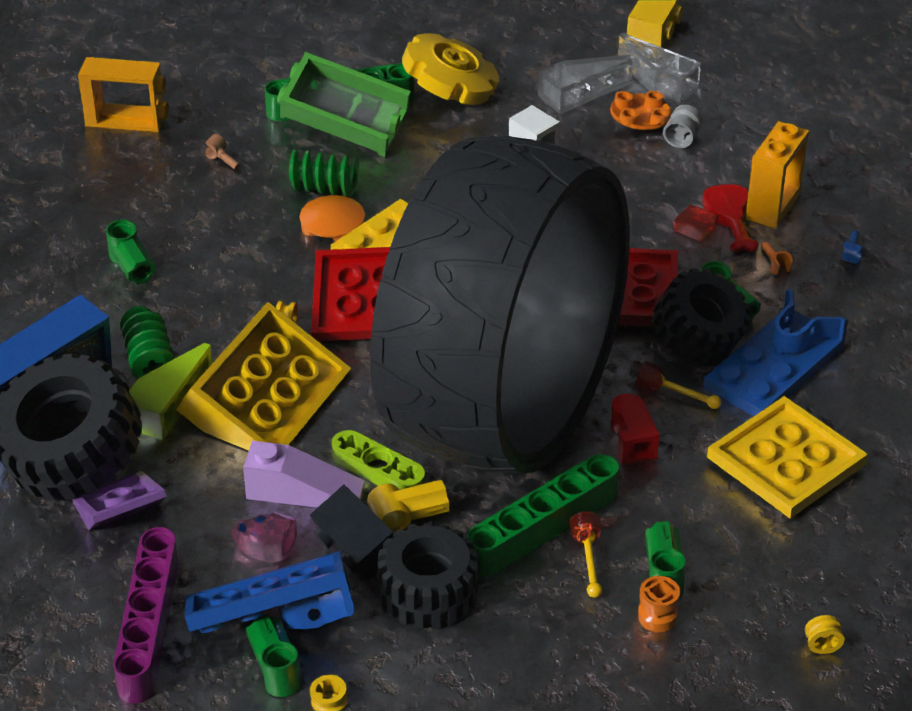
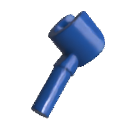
(853, 252)

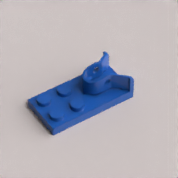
(777, 359)
(294, 589)

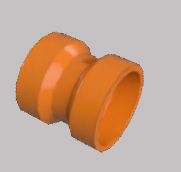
(658, 603)

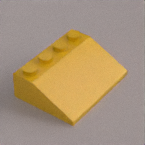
(264, 383)

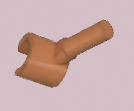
(217, 149)

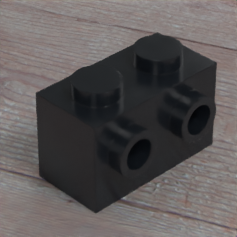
(352, 530)

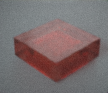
(695, 222)

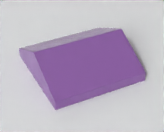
(119, 499)

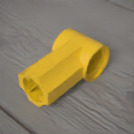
(402, 506)

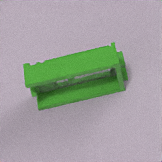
(344, 103)

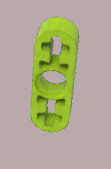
(370, 450)

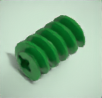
(323, 175)
(145, 340)

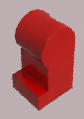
(635, 428)

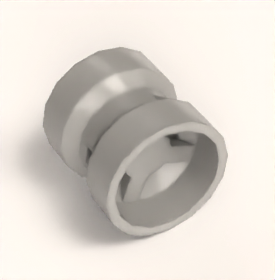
(682, 126)

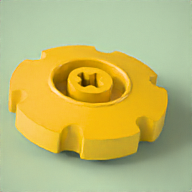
(450, 69)

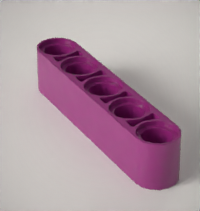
(146, 615)

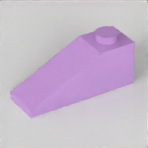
(292, 476)

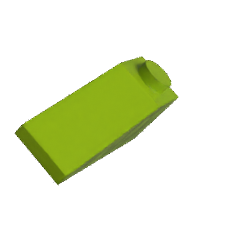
(165, 387)

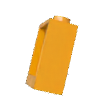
(122, 116)
(777, 174)

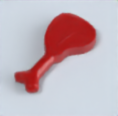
(730, 204)

